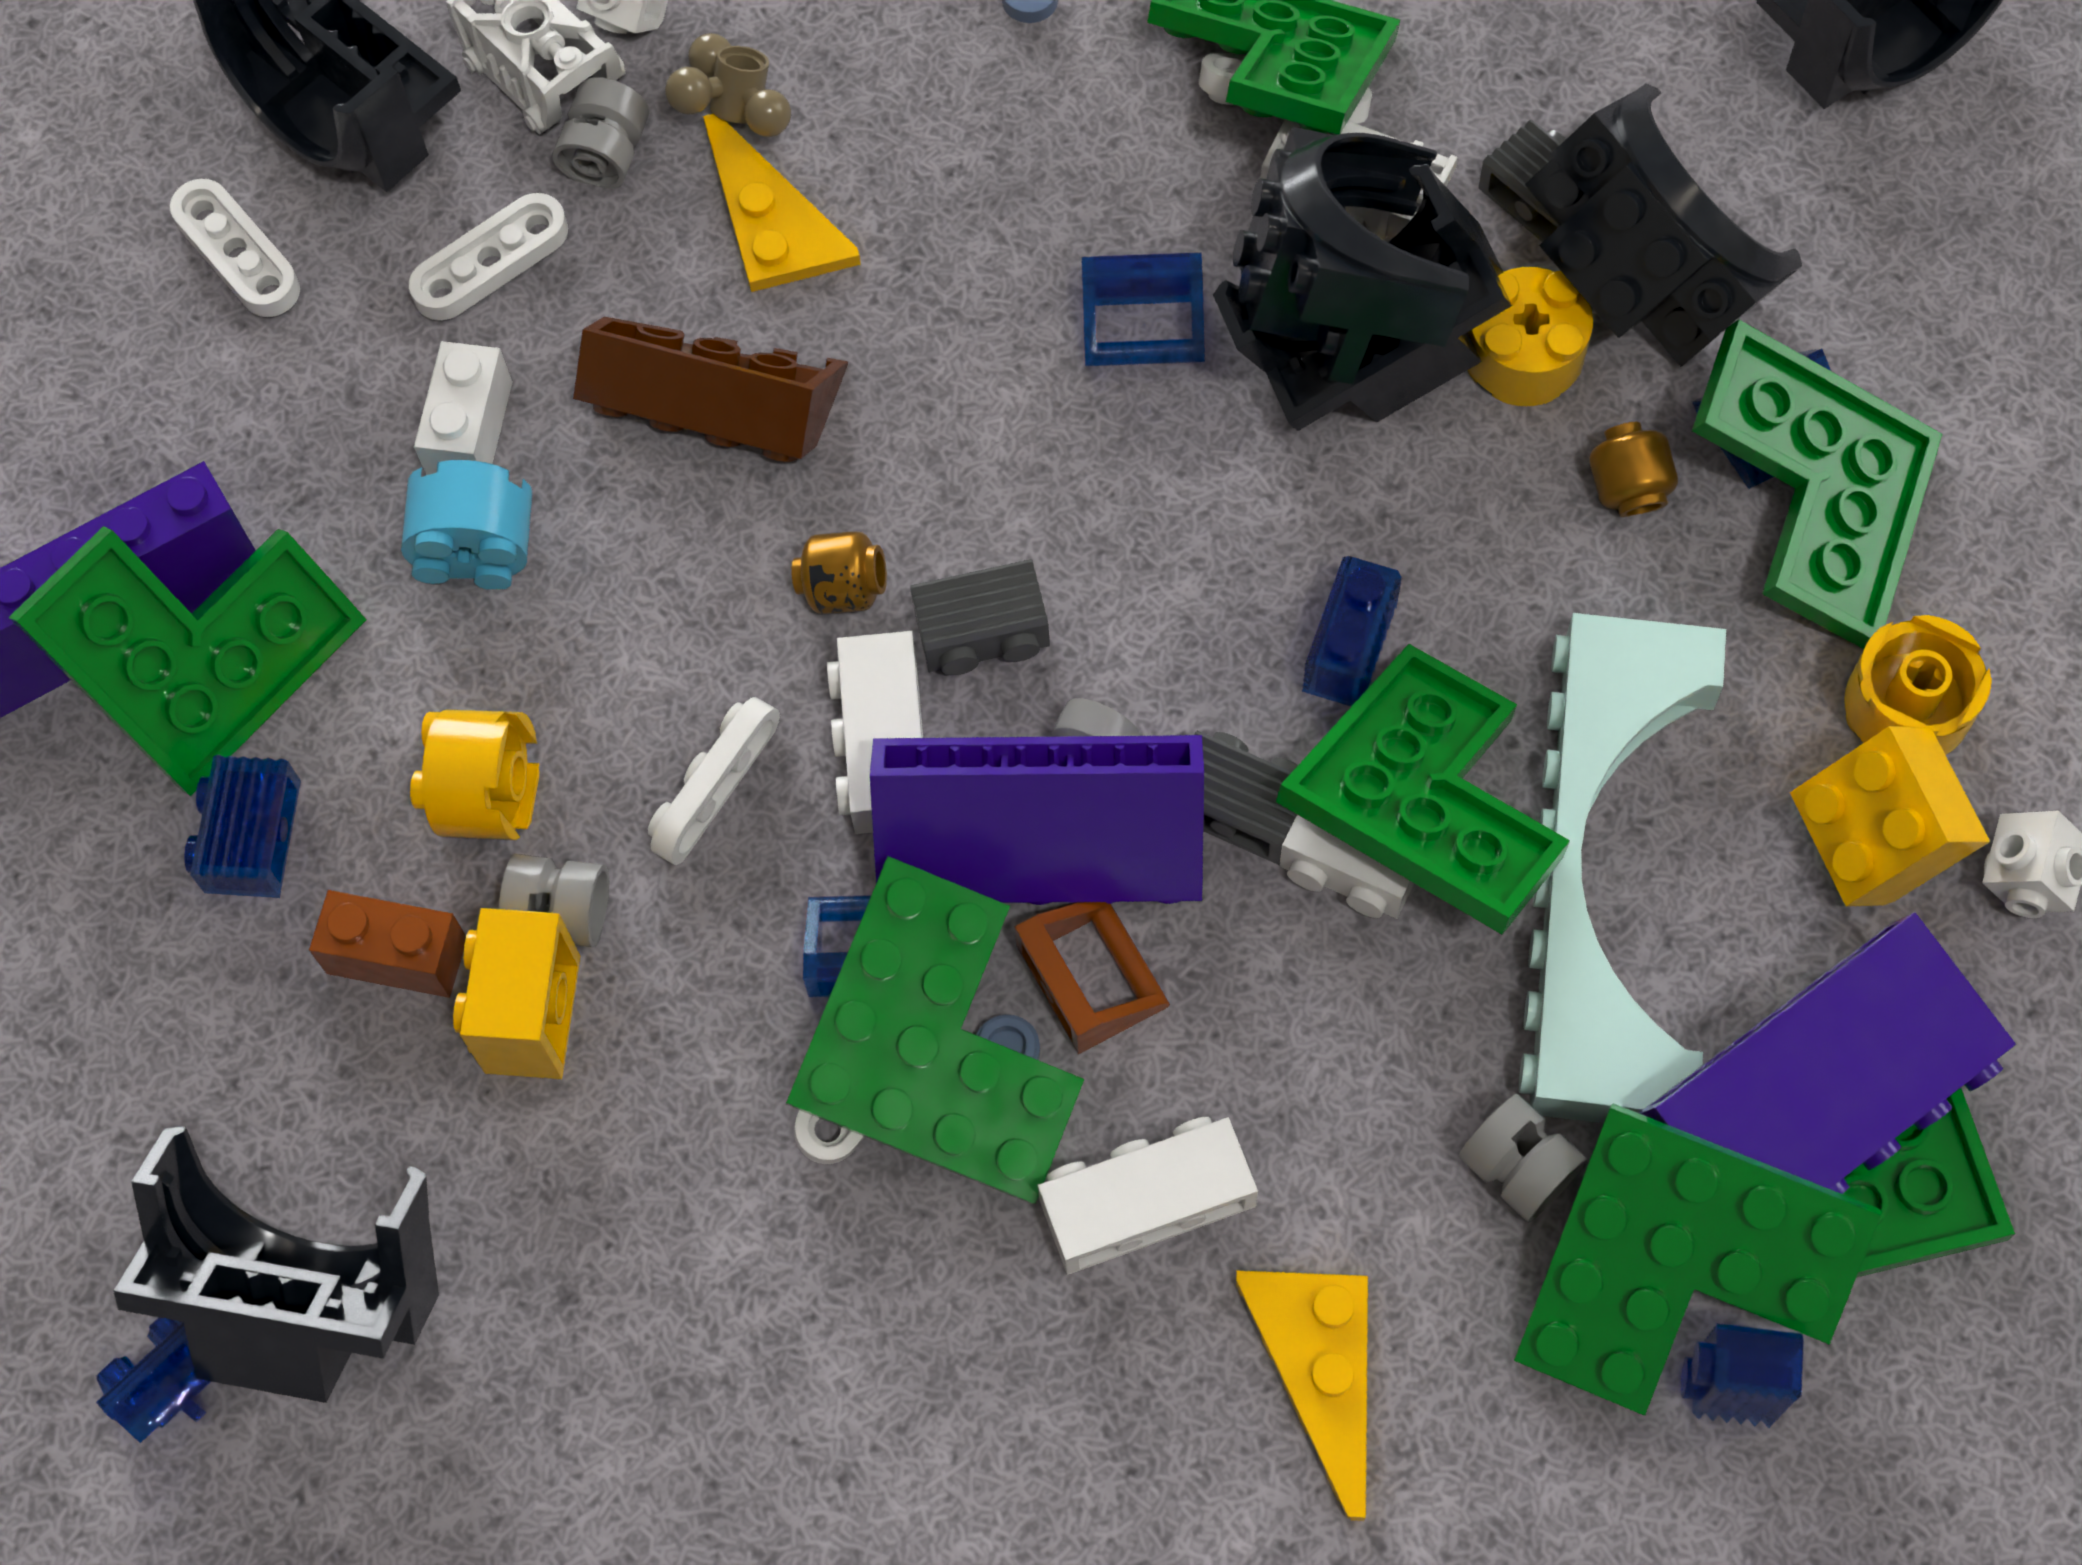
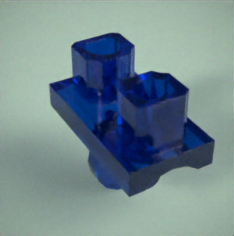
(156, 1387)

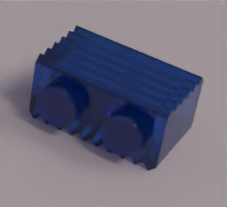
(1351, 631)
(243, 826)
(1744, 1374)

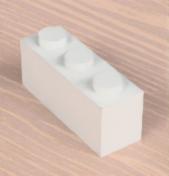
(879, 700)
(1147, 1193)

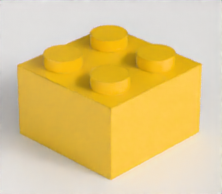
(1889, 816)
(518, 993)

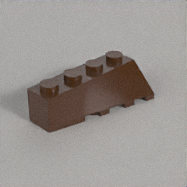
(706, 387)

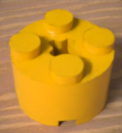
(1536, 343)
(1918, 677)
(476, 774)

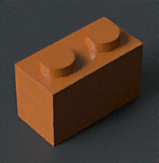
(388, 943)

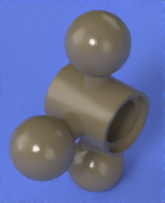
(732, 83)

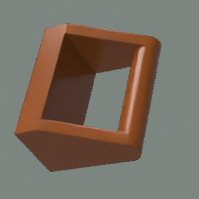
(1059, 986)

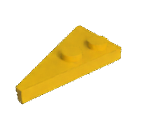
(774, 224)
(1319, 1346)

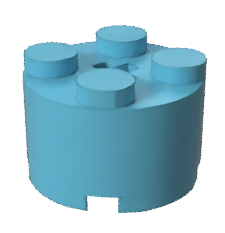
(466, 524)

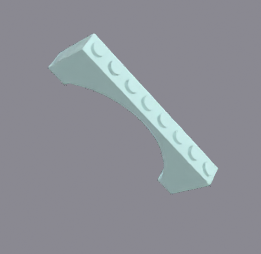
(1590, 1034)

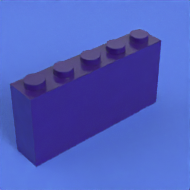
(175, 529)
(1045, 815)
(1846, 1062)

